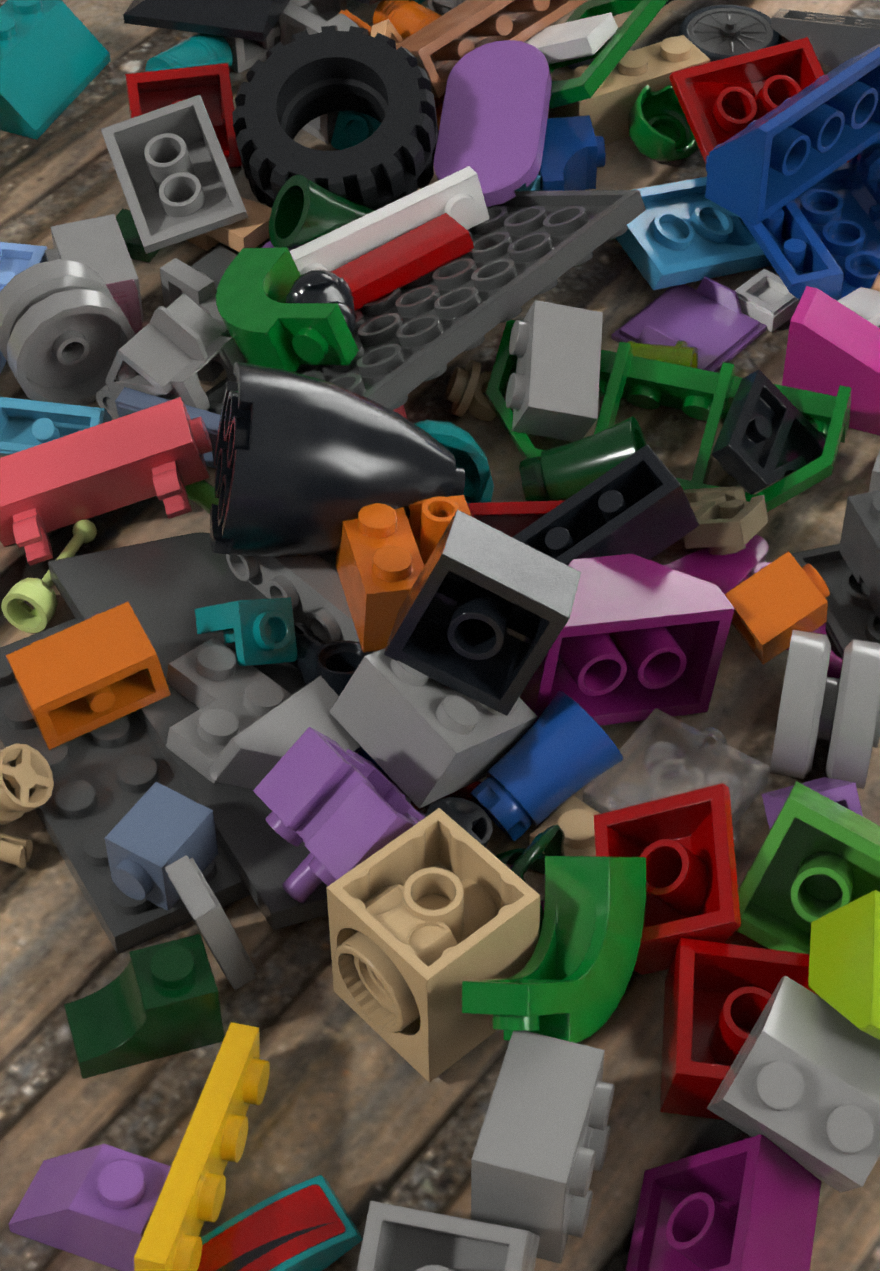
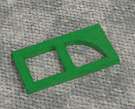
(610, 54)

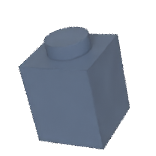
(154, 835)

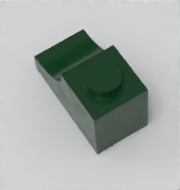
(150, 1011)

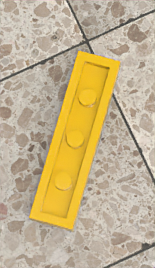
(213, 1137)

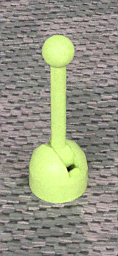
(39, 591)

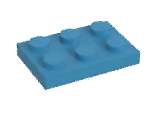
(688, 237)

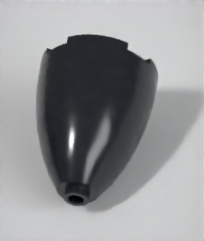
(307, 457)

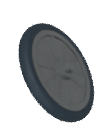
(728, 31)

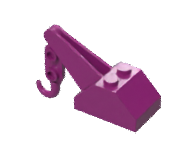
(647, 635)

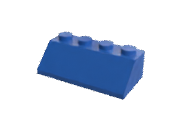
(798, 141)

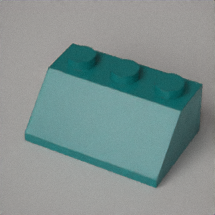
(43, 63)

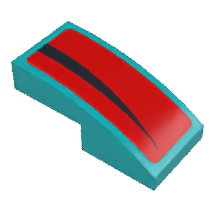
(286, 1232)

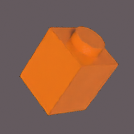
(776, 602)

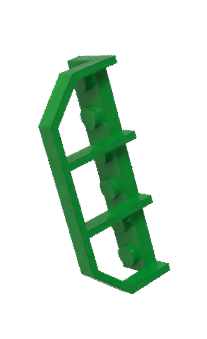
(699, 395)

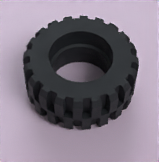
(332, 75)

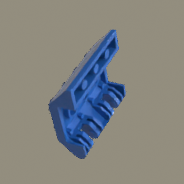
(829, 231)

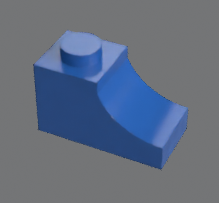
(571, 154)

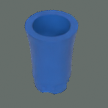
(545, 767)

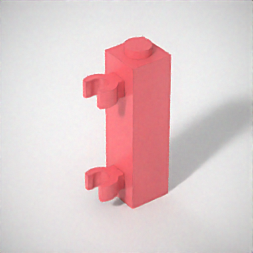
(100, 472)

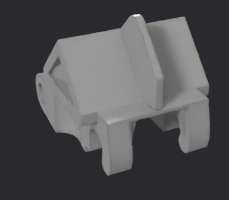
(172, 356)

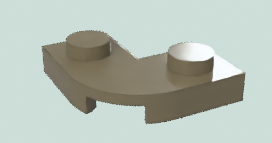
(724, 519)

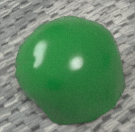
(660, 126)

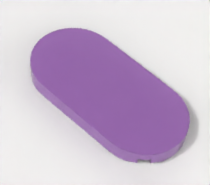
(495, 117)

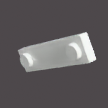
(456, 195)

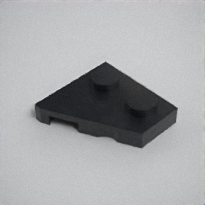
(764, 436)

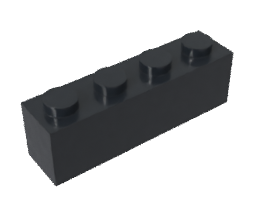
(624, 511)

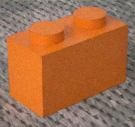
(89, 675)

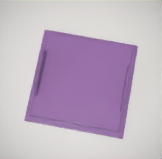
(701, 317)

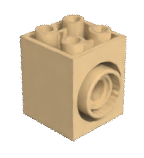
(417, 926)

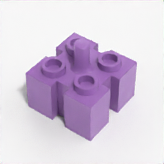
(333, 805)

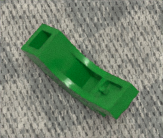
(268, 328)
(581, 956)

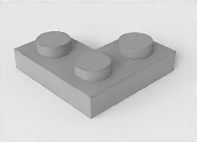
(226, 697)

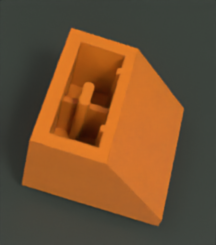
(384, 557)

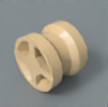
(24, 781)

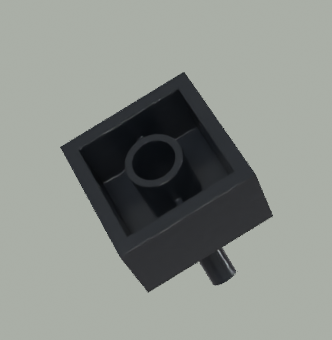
(483, 613)

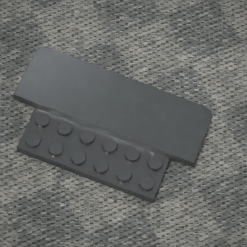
(116, 764)

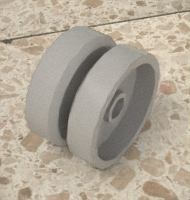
(61, 331)
(828, 709)

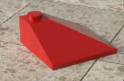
(737, 90)

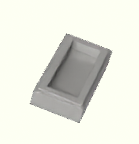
(211, 921)

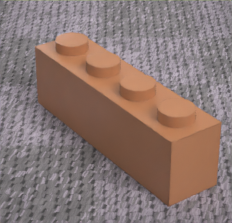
(477, 24)

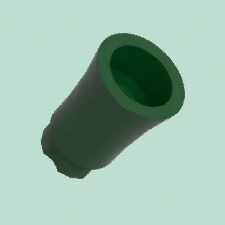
(307, 212)
(571, 467)

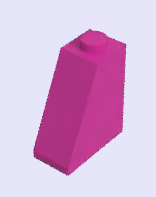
(832, 349)

